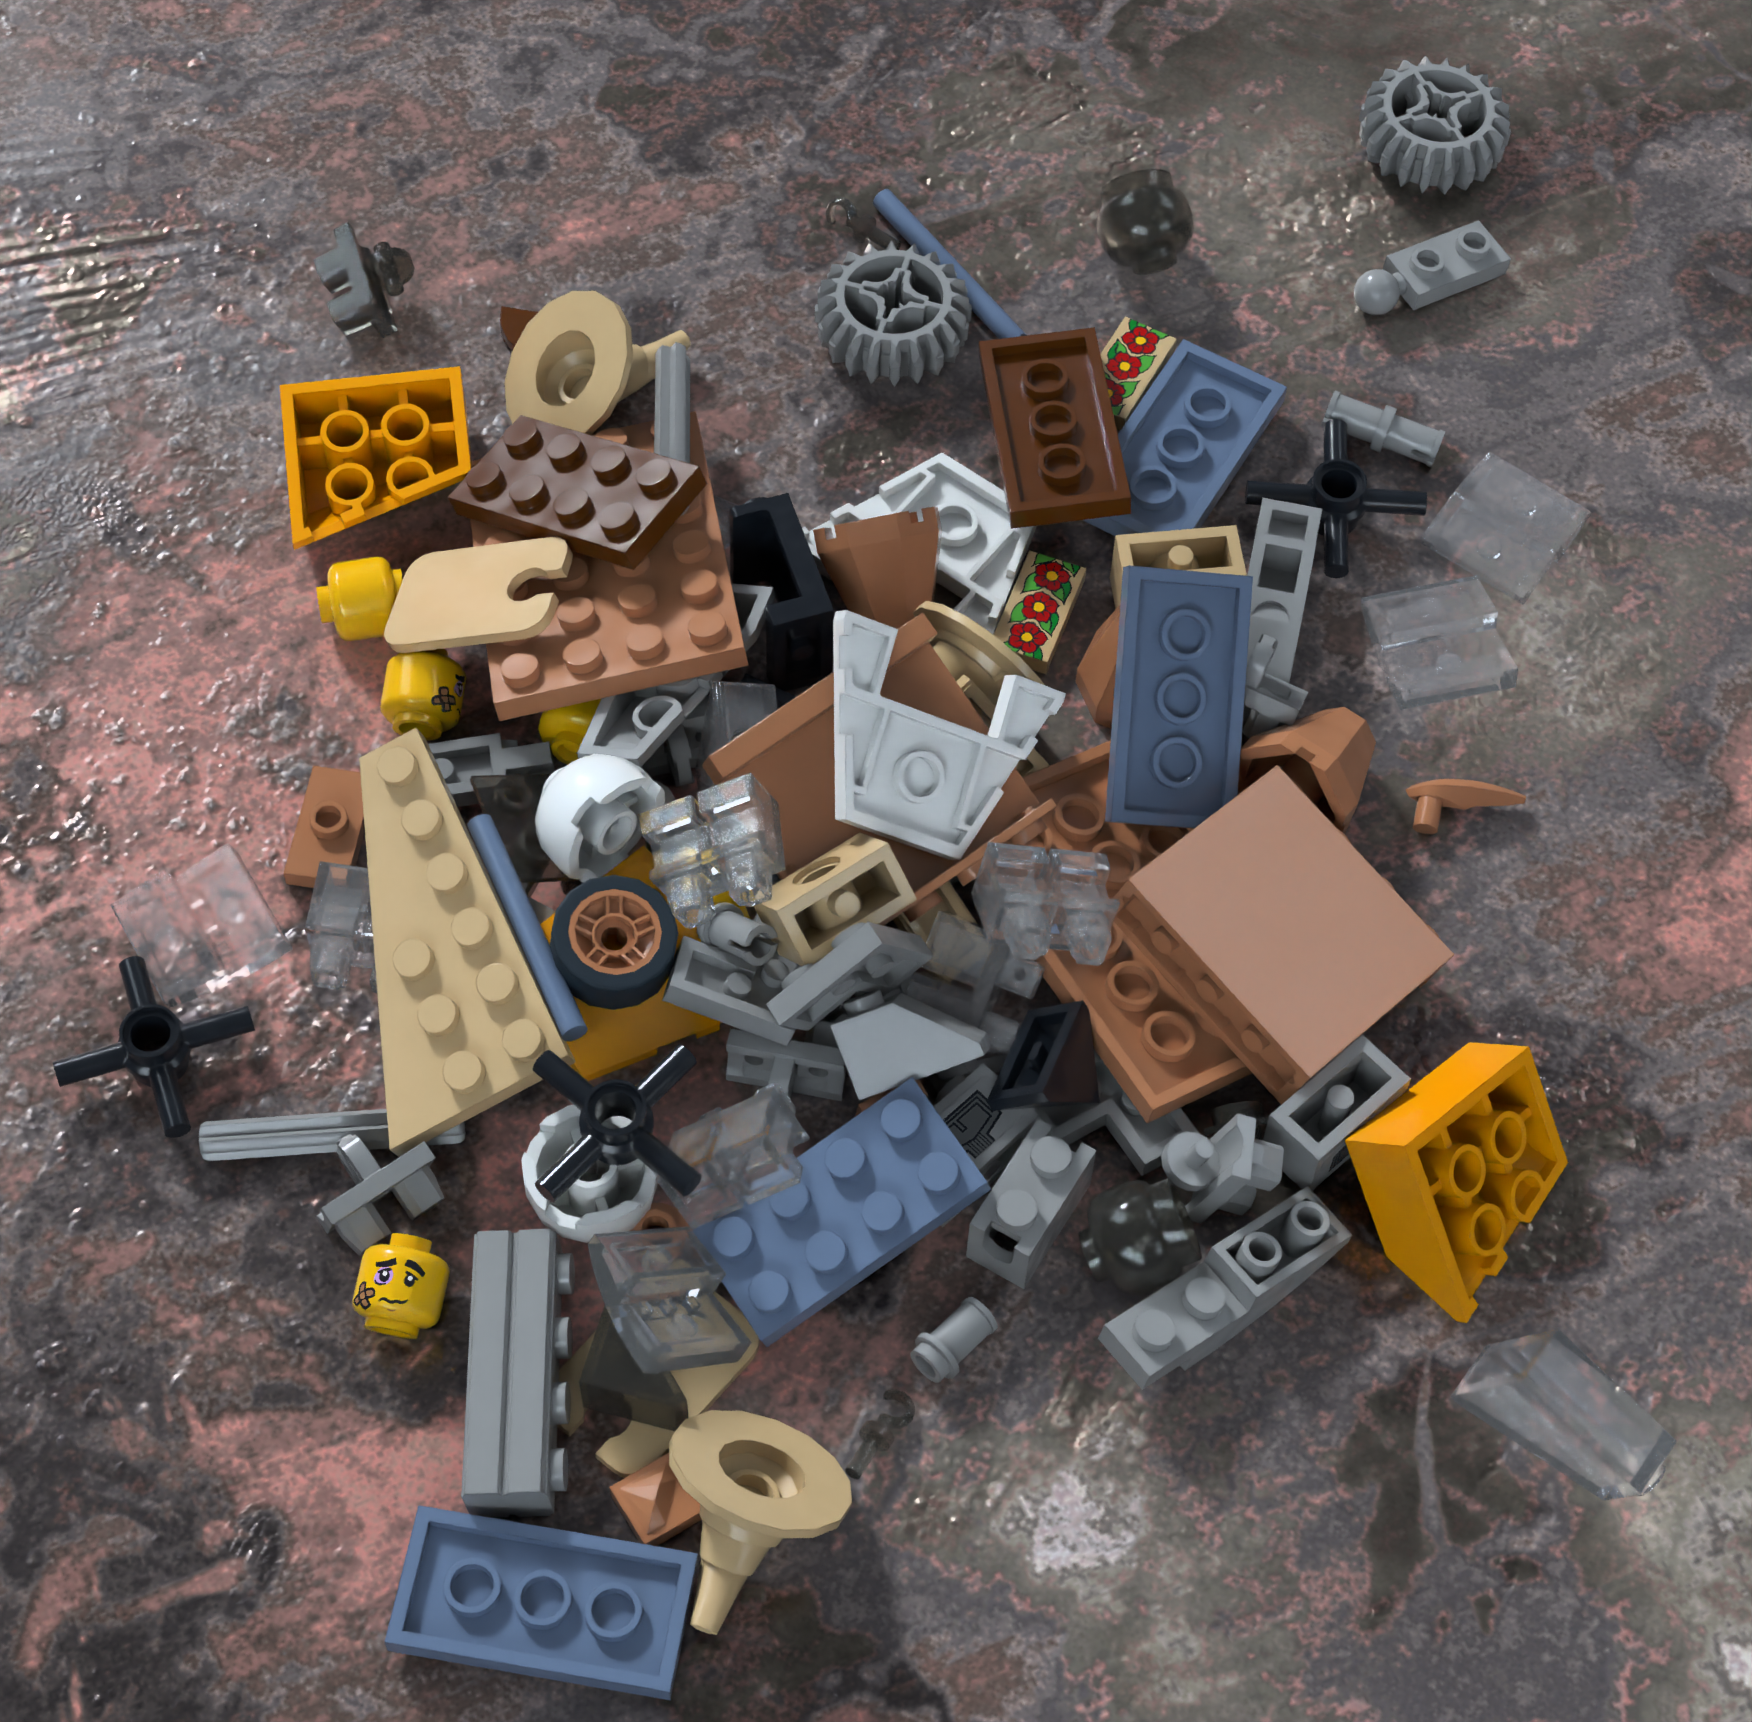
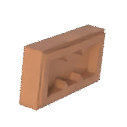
(328, 825)

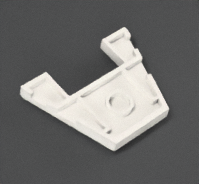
(977, 547)
(911, 770)

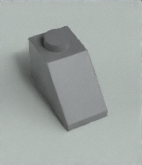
(901, 1039)

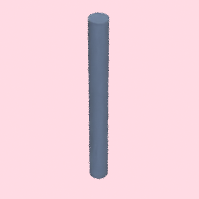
(914, 232)
(527, 927)

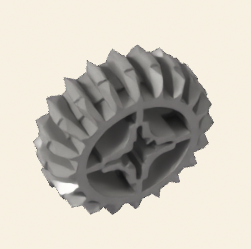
(1428, 140)
(893, 313)

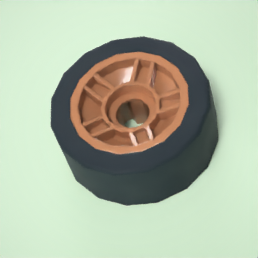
(642, 926)

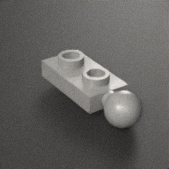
(1432, 270)

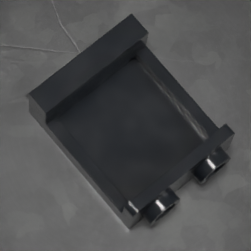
(799, 627)

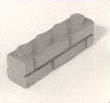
(514, 1374)

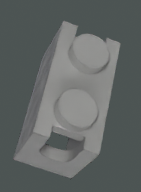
(1030, 1204)

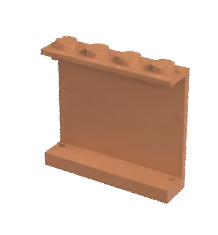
(796, 764)
(1278, 932)

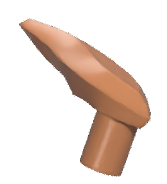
(1455, 794)

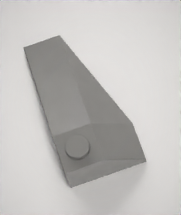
(641, 720)

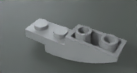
(1281, 577)
(1226, 1291)

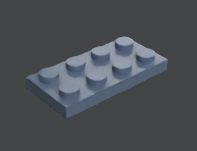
(1190, 439)
(1177, 696)
(857, 1207)
(543, 1602)

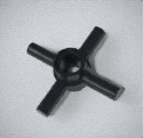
(1341, 494)
(160, 1067)
(616, 1145)

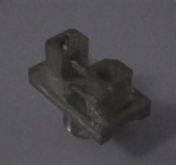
(369, 278)

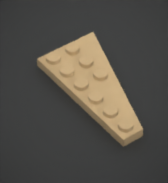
(450, 973)

